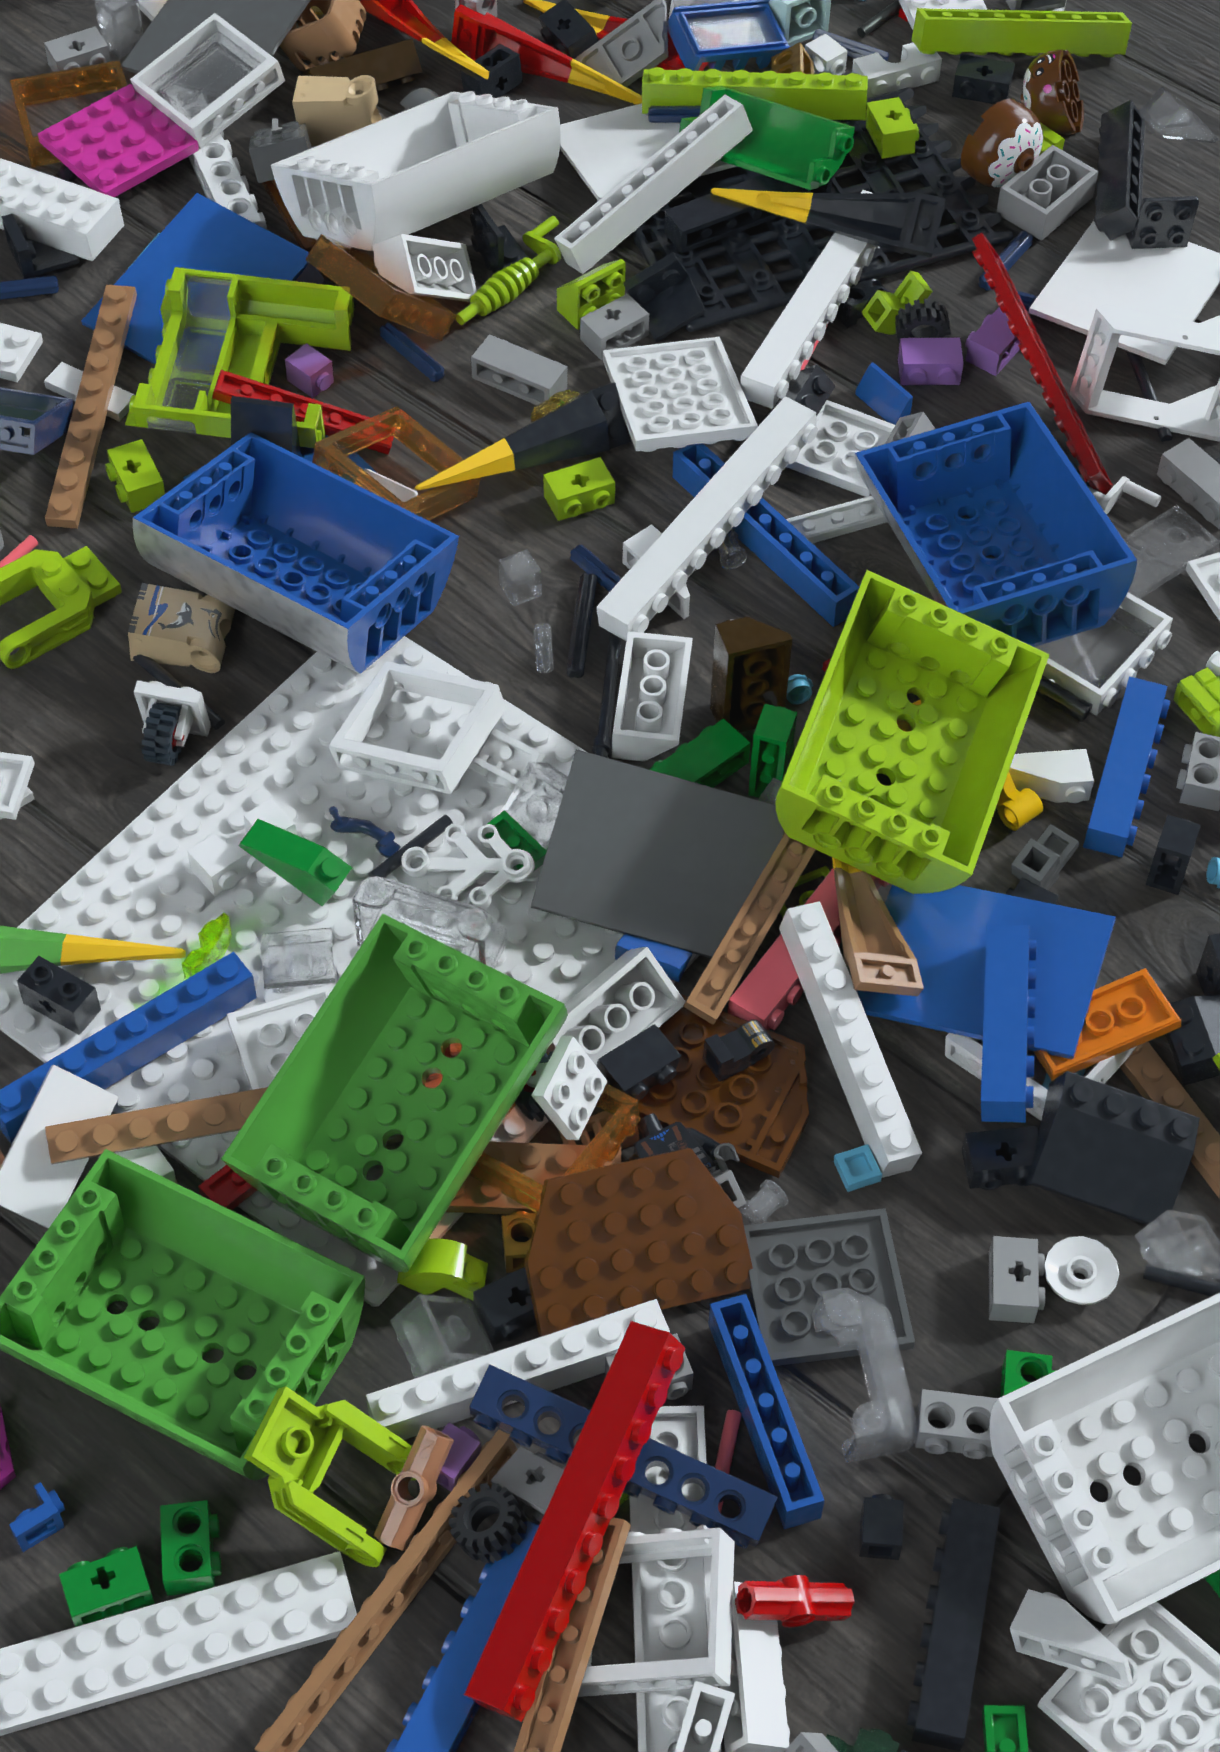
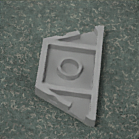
(632, 46)

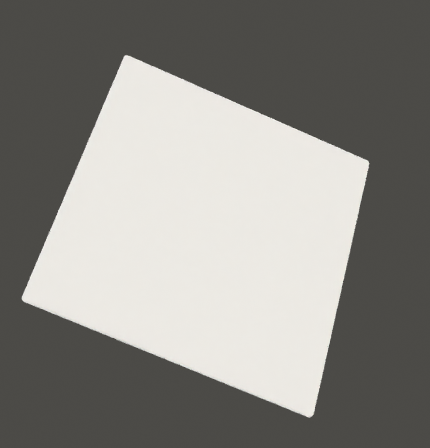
(280, 751)

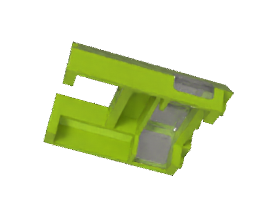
(234, 327)

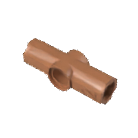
(402, 1509)

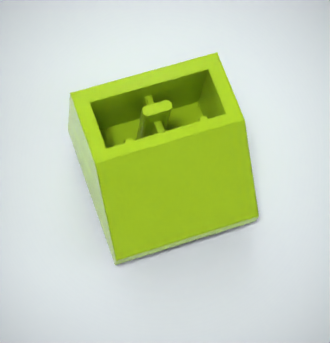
(591, 291)

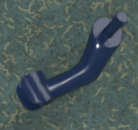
(344, 824)

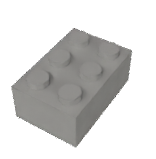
(1047, 192)

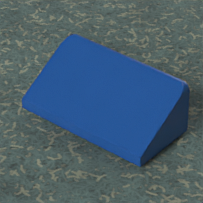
(884, 394)
(670, 958)

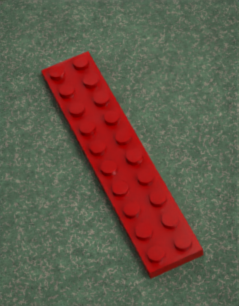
(1042, 366)

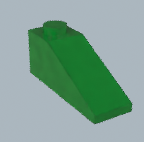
(296, 860)

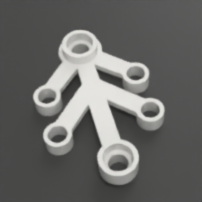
(474, 865)

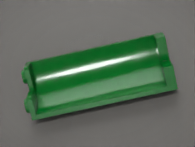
(784, 140)

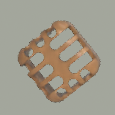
(322, 36)

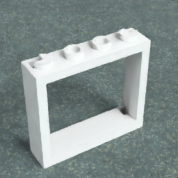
(406, 767)
(679, 1673)

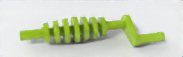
(513, 280)

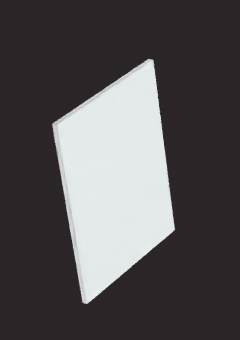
(614, 145)
(1149, 280)

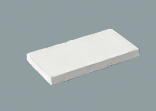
(27, 1178)

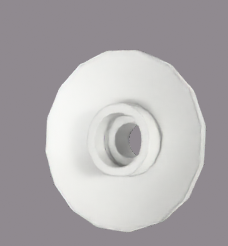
(1084, 1257)

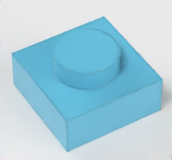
(857, 1168)

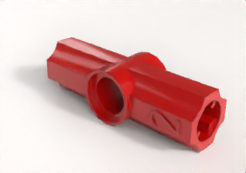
(794, 1601)

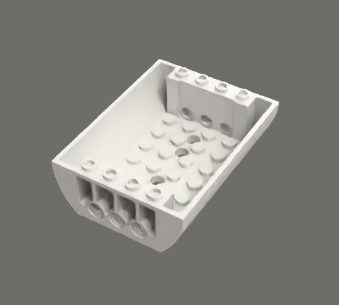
(418, 167)
(1091, 1421)

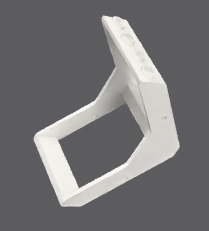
(1192, 416)

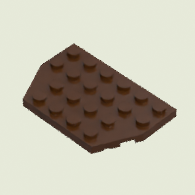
(753, 1110)
(631, 1238)

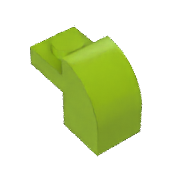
(884, 305)
(445, 1265)

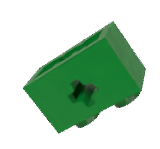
(127, 1589)

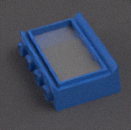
(726, 33)

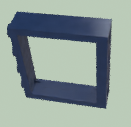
(43, 414)

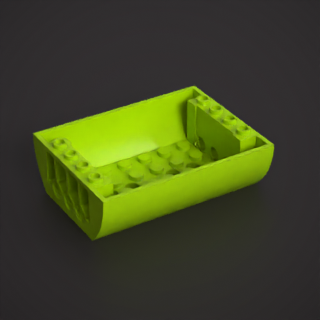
(942, 773)

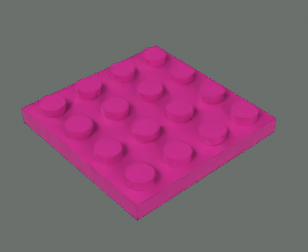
(118, 142)

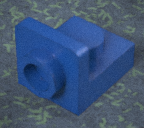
(40, 1522)

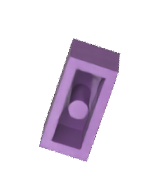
(992, 344)
(930, 361)

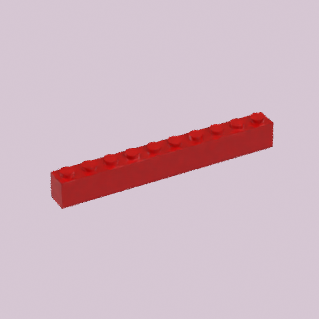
(575, 1522)

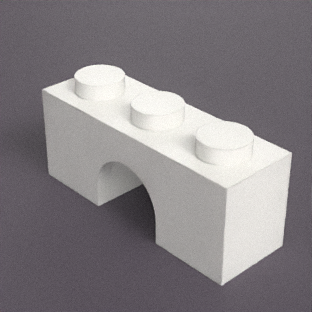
(912, 71)
(224, 864)

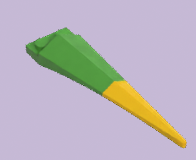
(22, 946)

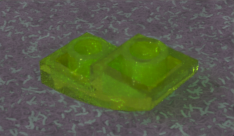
(214, 943)

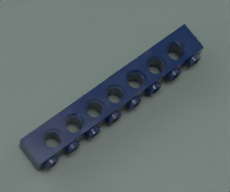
(754, 1503)

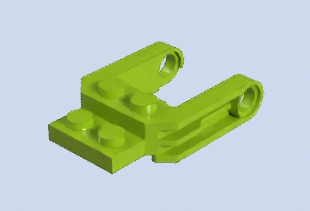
(71, 585)
(296, 1450)

